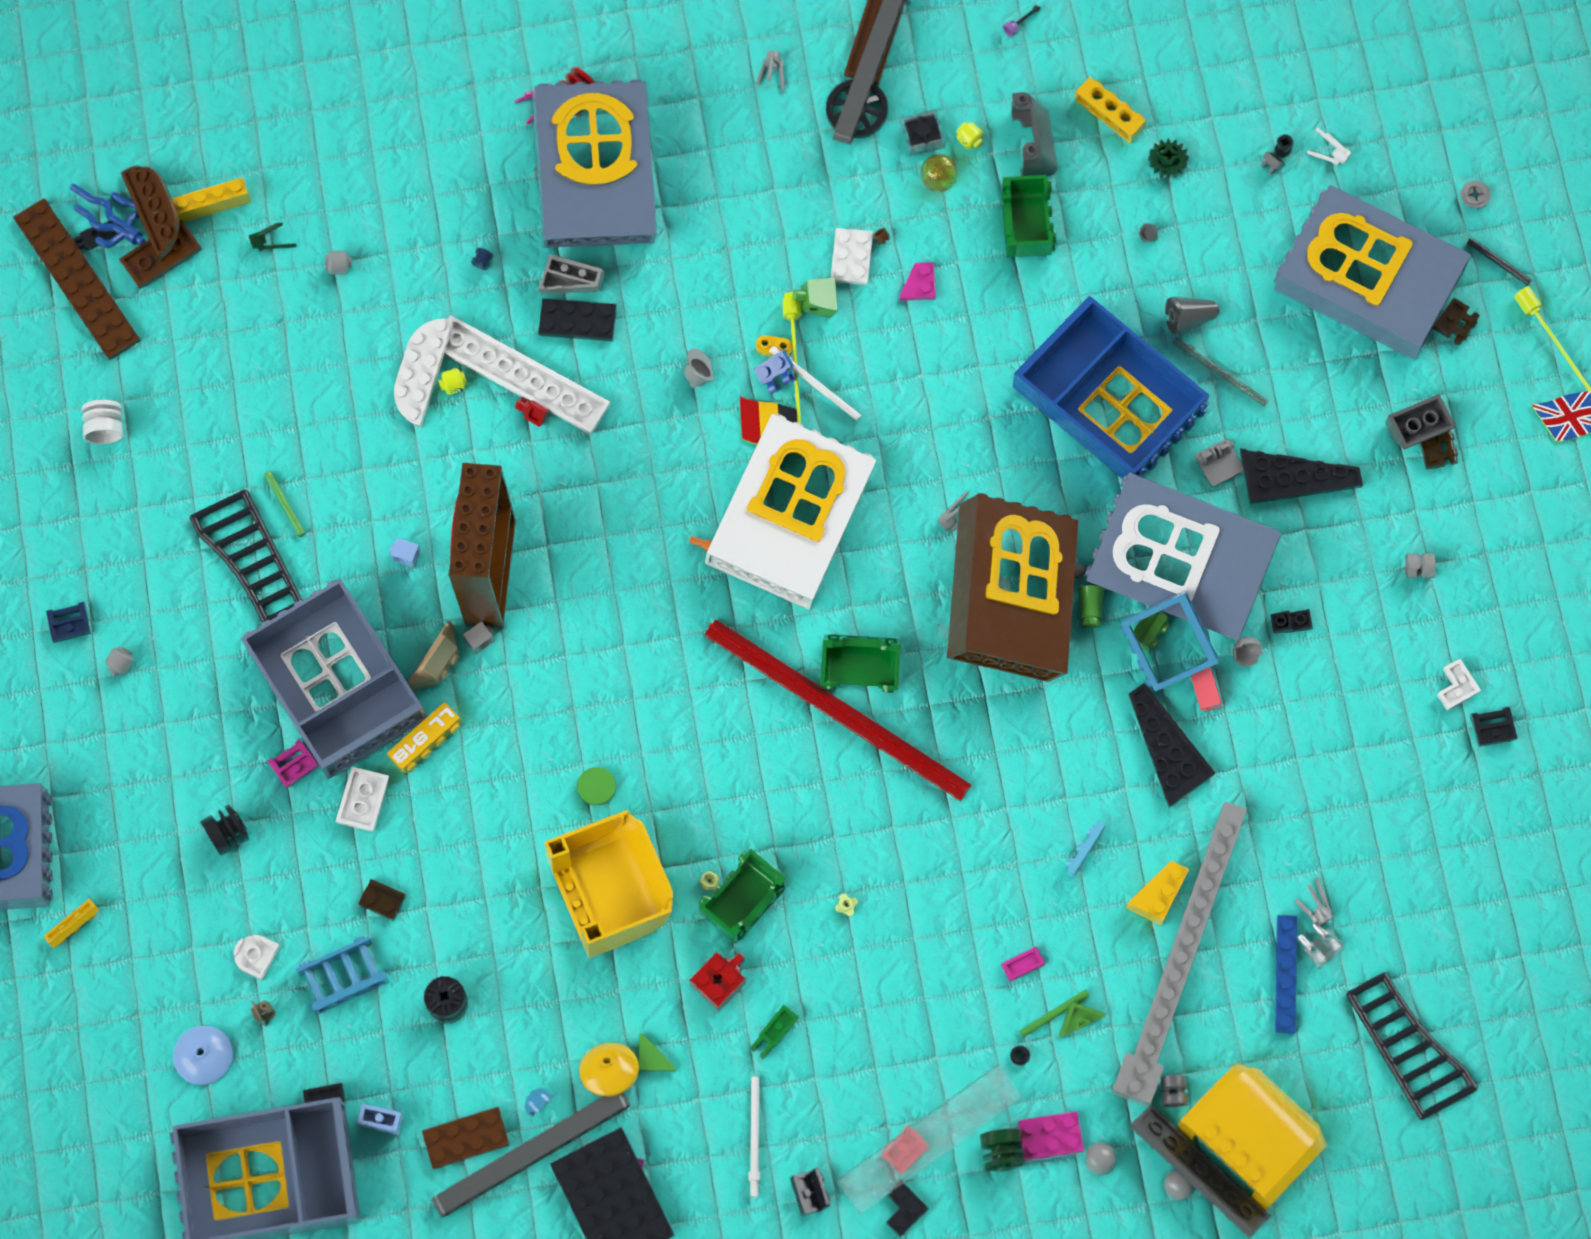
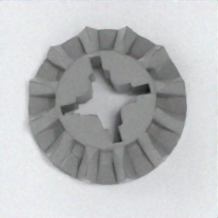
(1480, 189)

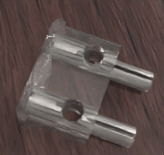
(1324, 948)

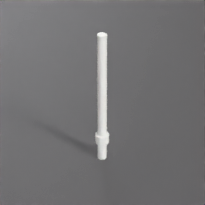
(821, 388)
(754, 1175)

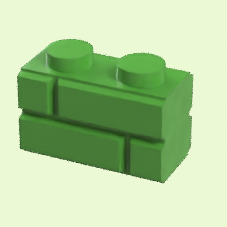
(1149, 630)

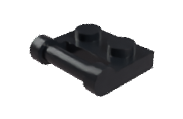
(1495, 732)

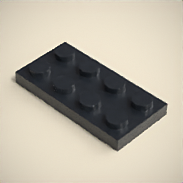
(577, 319)

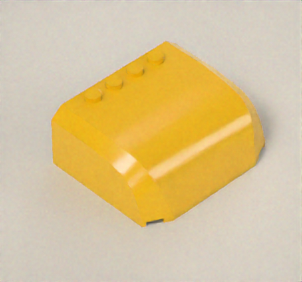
(610, 882)
(1255, 1131)

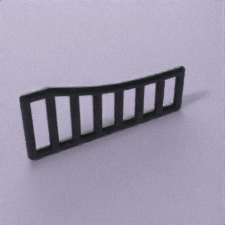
(229, 559)
(1429, 1042)

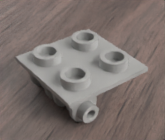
(1219, 462)

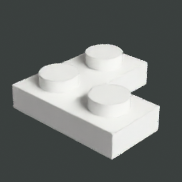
(1462, 686)

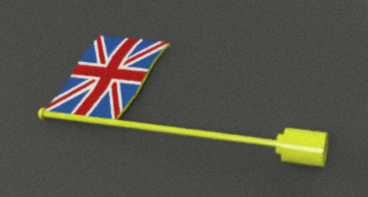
(1568, 415)

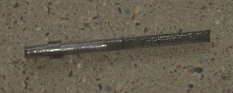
(1191, 351)

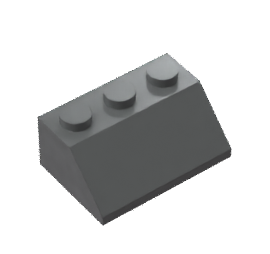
(1419, 422)

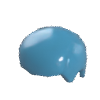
(537, 1100)

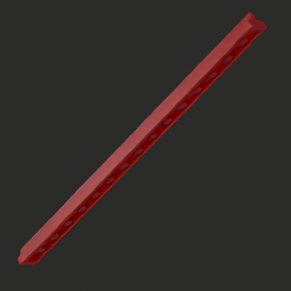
(838, 710)

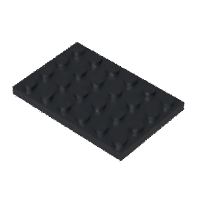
(611, 1191)

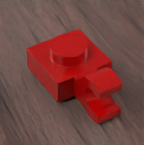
(533, 411)

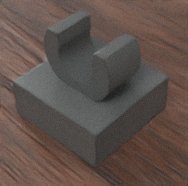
(1273, 161)

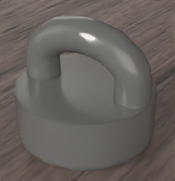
(1148, 233)

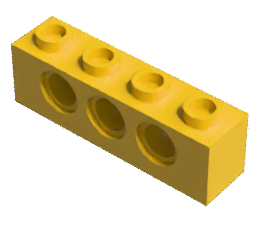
(1127, 130)

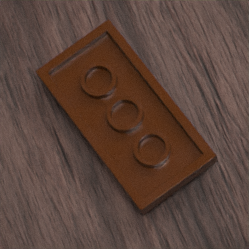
(146, 267)
(465, 1138)

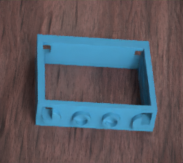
(1197, 626)

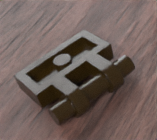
(1451, 318)
(1432, 451)

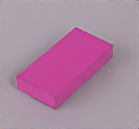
(1023, 964)

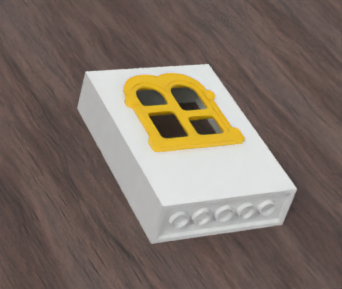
(772, 546)

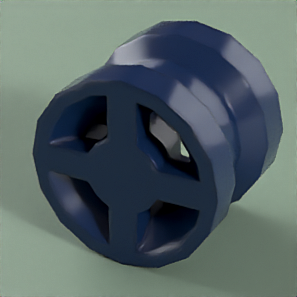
(482, 258)

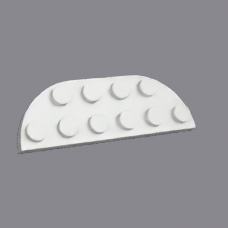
(421, 368)

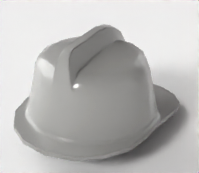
(698, 368)

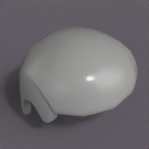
(1247, 651)
(1100, 1158)
(1177, 1185)

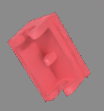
(1206, 690)

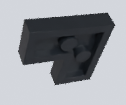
(910, 1209)

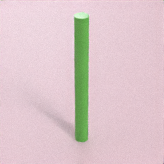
(284, 503)
(1053, 1014)

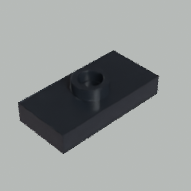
(324, 1093)

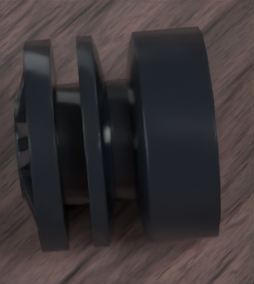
(225, 829)
(446, 1010)

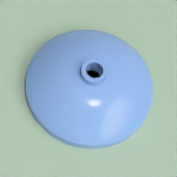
(209, 1066)

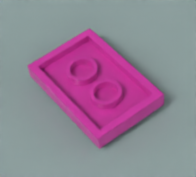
(1051, 1136)

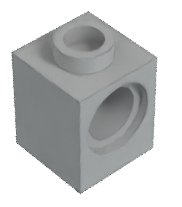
(479, 637)

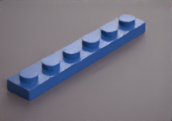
(1286, 974)

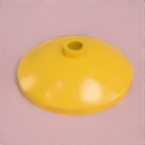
(609, 1078)

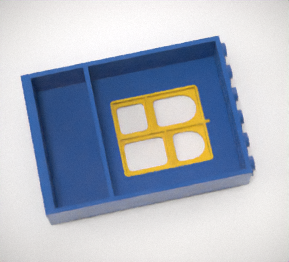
(1079, 364)

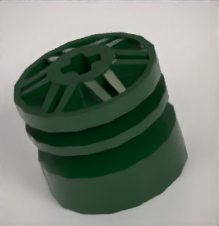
(1003, 1154)

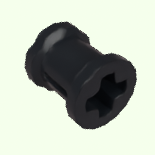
(1284, 140)

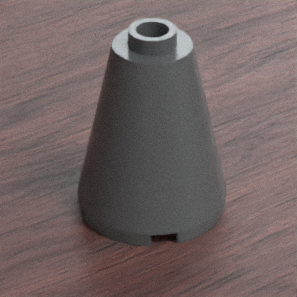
(1189, 313)

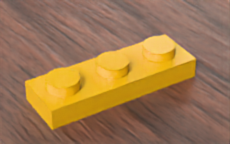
(71, 923)

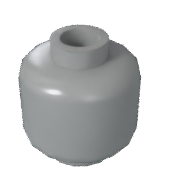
(338, 262)
(119, 661)

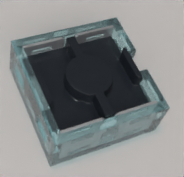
(922, 132)

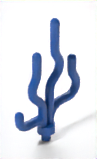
(123, 228)

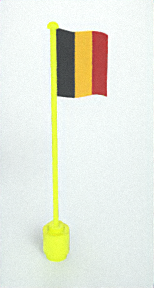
(756, 413)

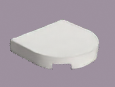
(255, 955)

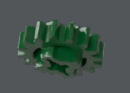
(1173, 152)

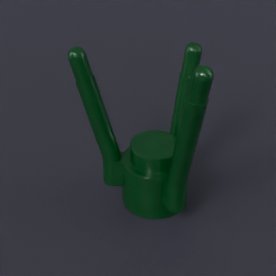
(258, 239)

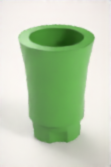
(1091, 605)

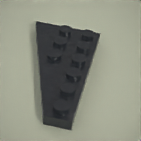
(1285, 477)
(1173, 755)

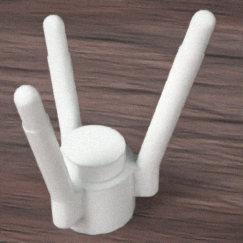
(1340, 154)

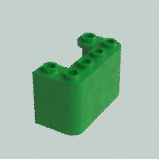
(1027, 216)
(743, 897)

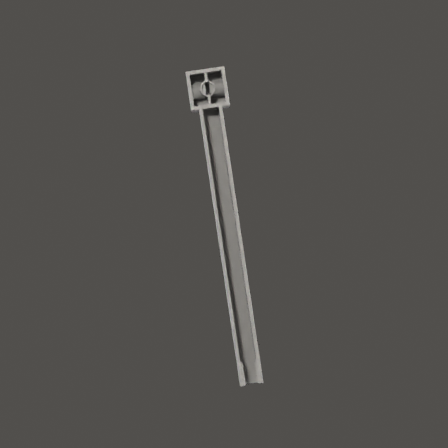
(1140, 1071)

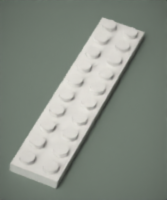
(525, 377)

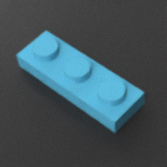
(1084, 849)

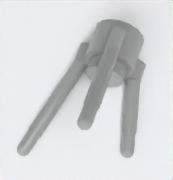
(772, 61)
(948, 519)
(1323, 912)

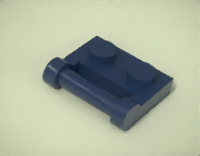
(69, 627)

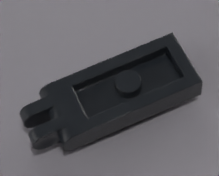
(89, 235)

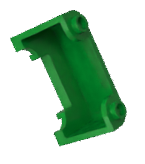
(860, 661)

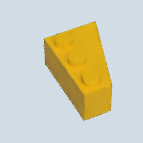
(1159, 894)

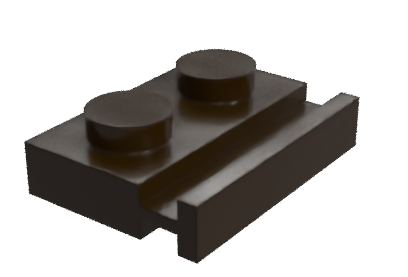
(382, 899)

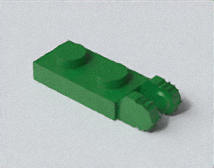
(775, 1030)

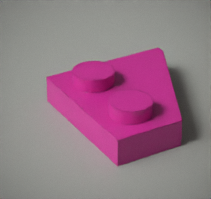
(920, 283)

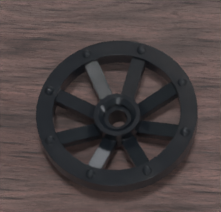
(869, 130)

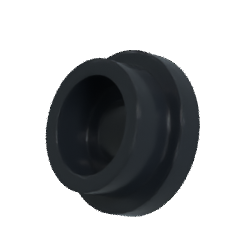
(1020, 1049)

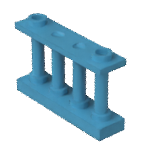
(357, 986)

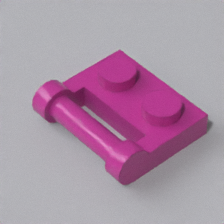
(296, 768)

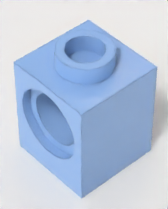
(405, 552)

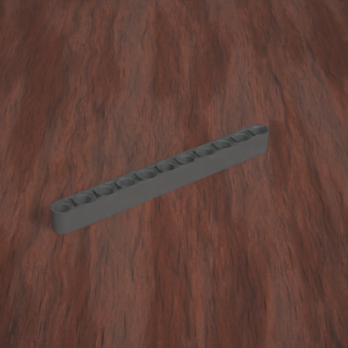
(867, 71)
(529, 1153)

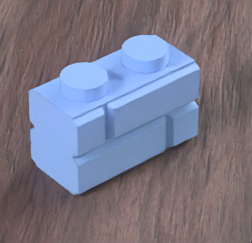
(380, 1119)

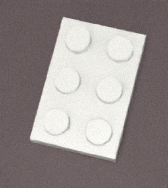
(851, 256)
(362, 799)

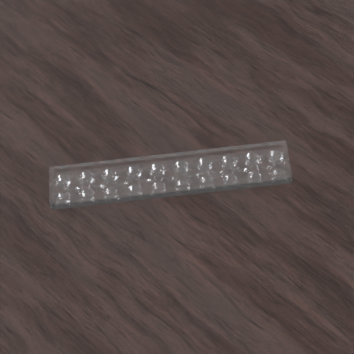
(929, 1139)

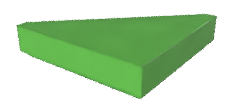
(1078, 1017)
(651, 1058)

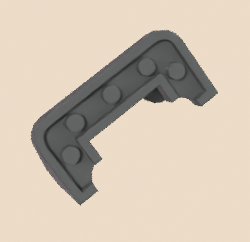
(1040, 155)

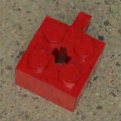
(727, 971)

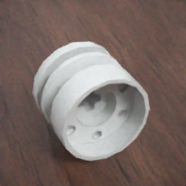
(102, 421)

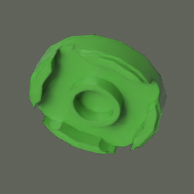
(596, 786)

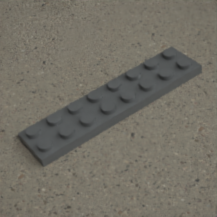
(1200, 1171)

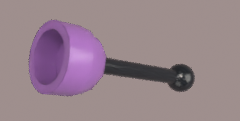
(1012, 27)

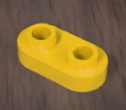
(772, 341)

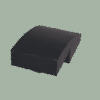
(1291, 622)

